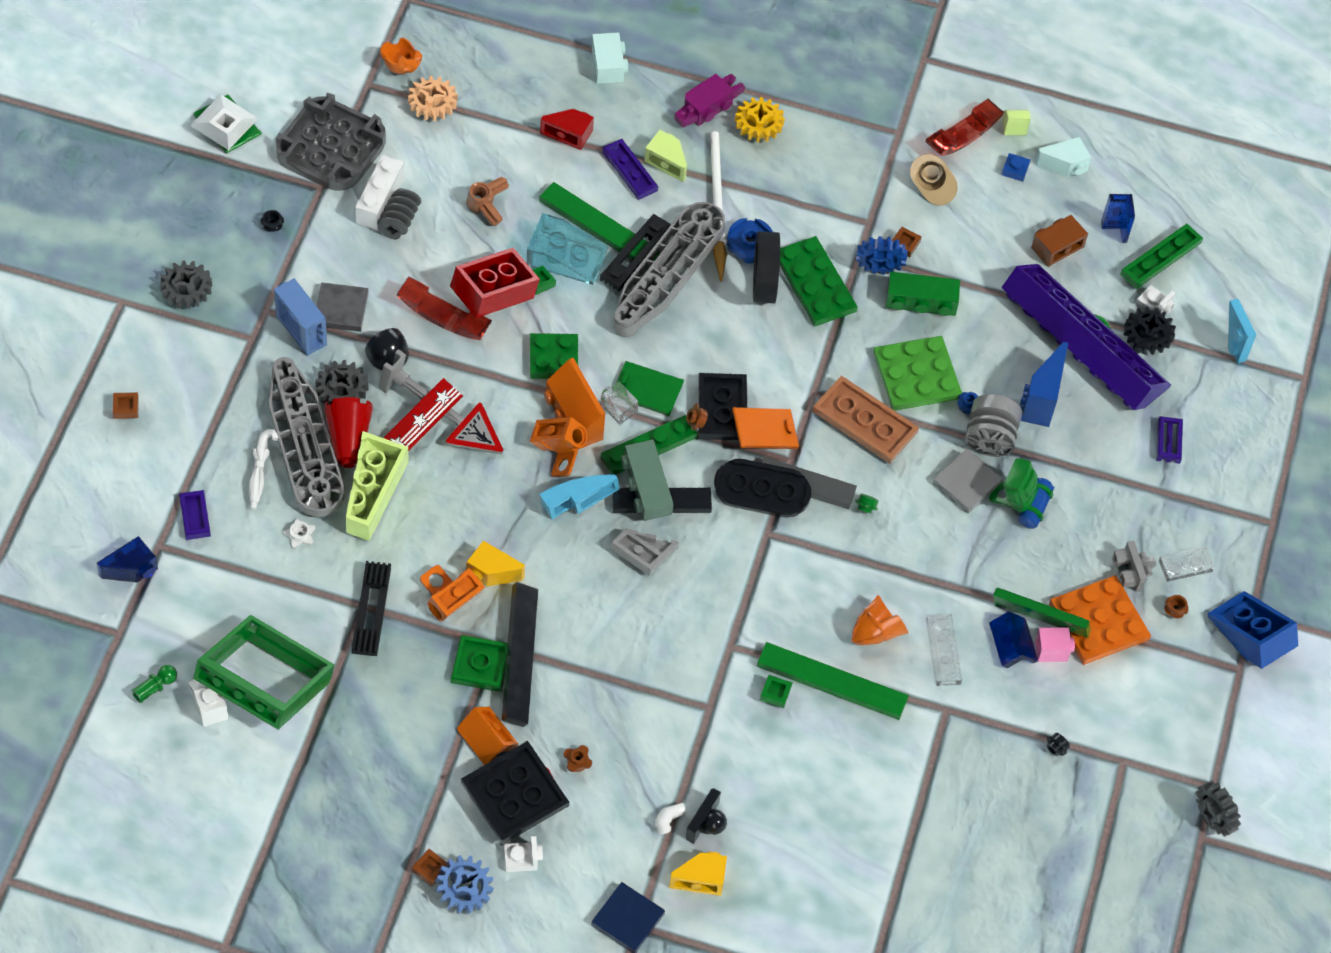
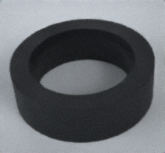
(766, 267)

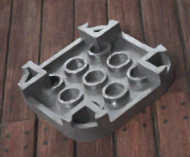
(331, 143)

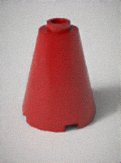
(346, 422)

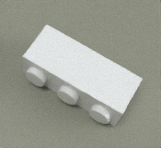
(378, 191)

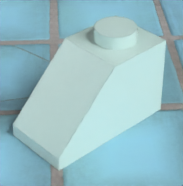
(1064, 158)

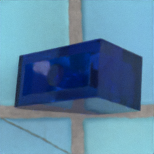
(129, 563)

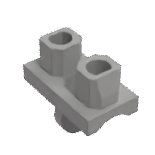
(1138, 566)

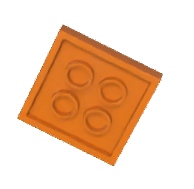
(1111, 617)

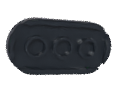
(762, 488)

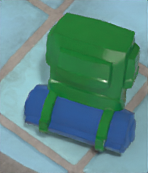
(1025, 493)

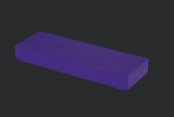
(630, 169)

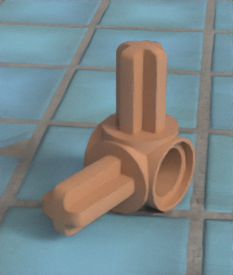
(484, 204)

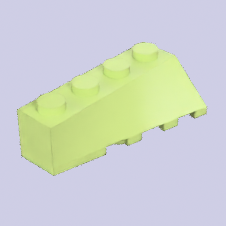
(374, 482)

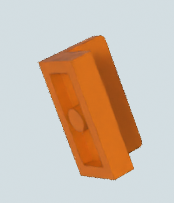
(486, 734)

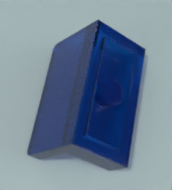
(1119, 214)
(1012, 639)

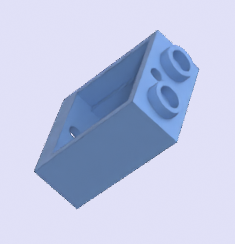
(300, 316)

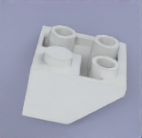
(224, 122)

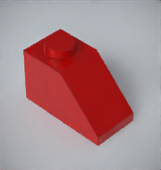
(568, 127)

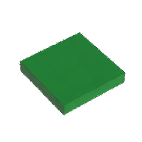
(480, 663)

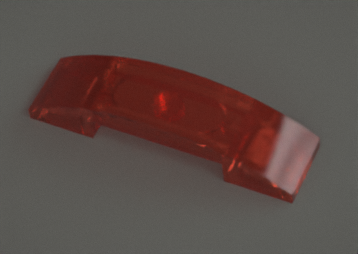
(967, 130)
(440, 312)

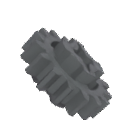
(187, 285)
(342, 382)
(1218, 808)

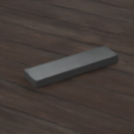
(822, 486)

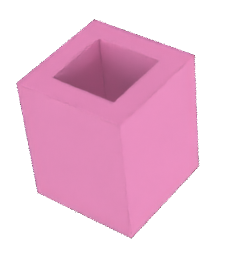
(1054, 644)

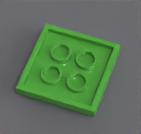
(917, 373)

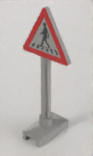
(472, 431)

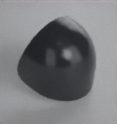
(383, 346)

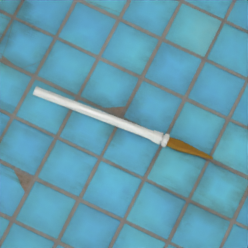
(719, 250)

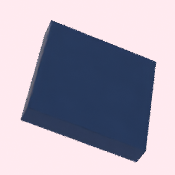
(628, 917)

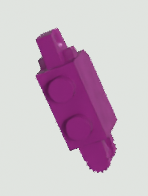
(708, 100)

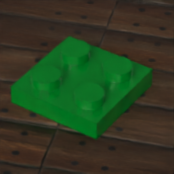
(550, 352)

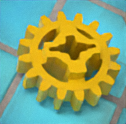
(770, 119)

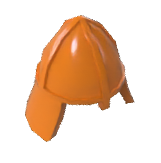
(877, 625)

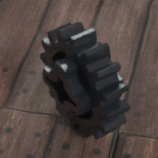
(1161, 331)

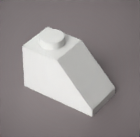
(209, 704)

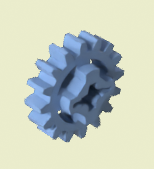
(460, 875)

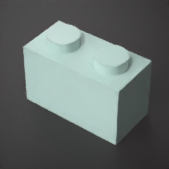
(608, 57)

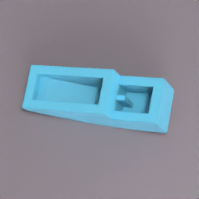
(578, 493)

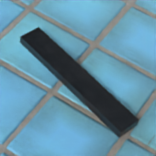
(520, 654)

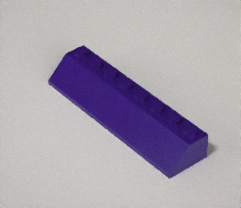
(1086, 336)

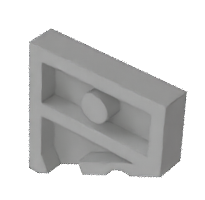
(643, 549)

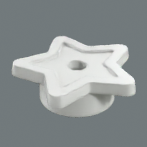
(297, 527)

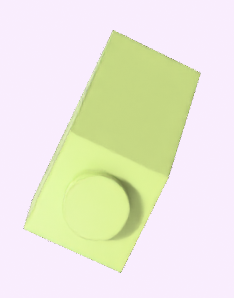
(666, 155)

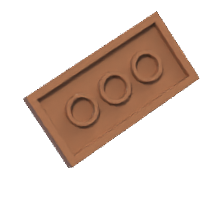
(865, 419)

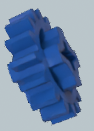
(881, 255)

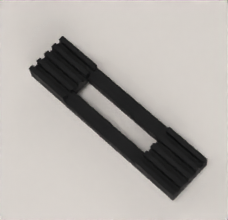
(617, 274)
(376, 577)

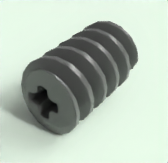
(399, 213)

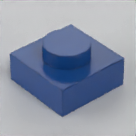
(1016, 167)

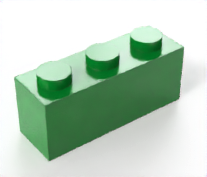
(923, 293)

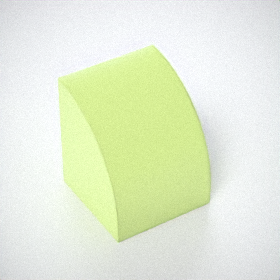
(1016, 122)

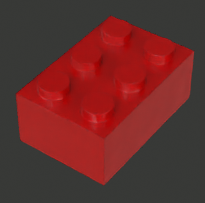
(494, 282)

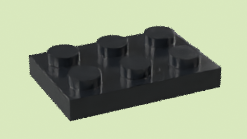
(718, 396)

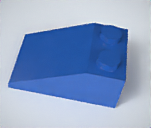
(1042, 394)
(1255, 629)

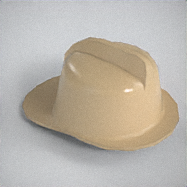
(933, 179)

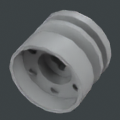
(993, 425)

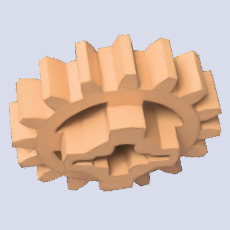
(432, 98)

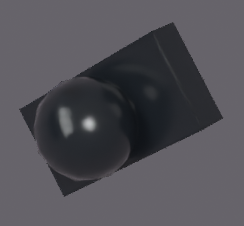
(707, 818)

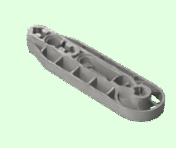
(692, 236)
(312, 486)

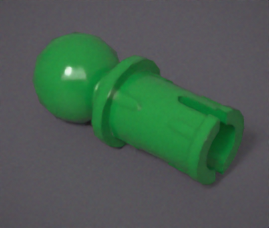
(166, 675)

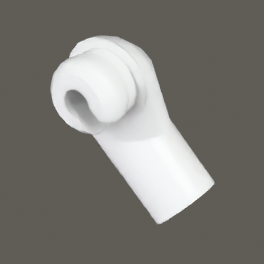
(666, 815)

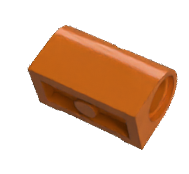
(562, 436)
(451, 594)

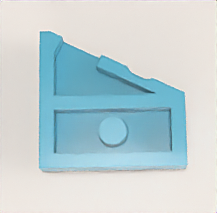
(1240, 332)

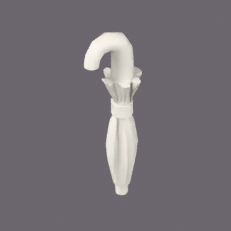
(260, 455)

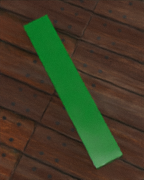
(590, 219)
(832, 680)

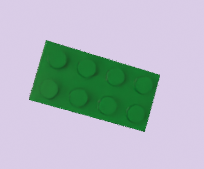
(816, 281)

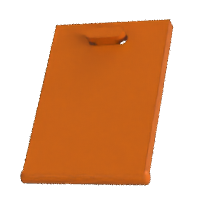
(765, 428)

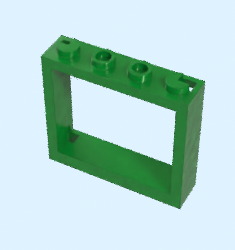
(248, 696)

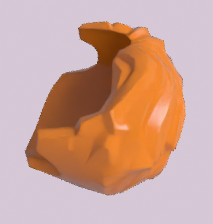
(401, 56)

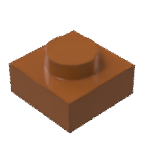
(909, 239)
(125, 405)
(428, 867)

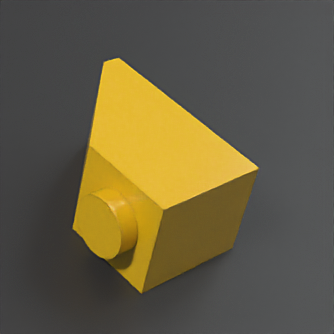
(495, 566)
(701, 874)

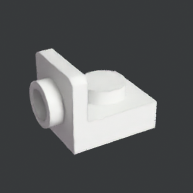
(1154, 298)
(523, 856)

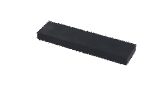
(684, 500)

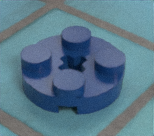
(737, 237)

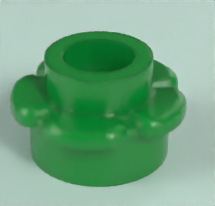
(867, 503)

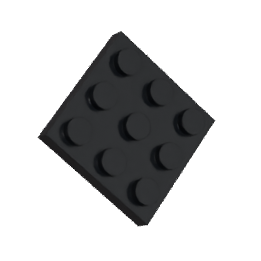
(515, 792)

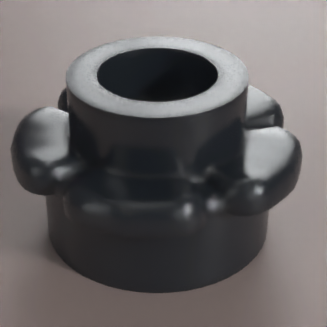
(272, 216)
(1057, 744)

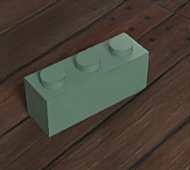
(647, 480)

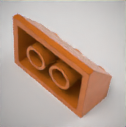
(574, 398)

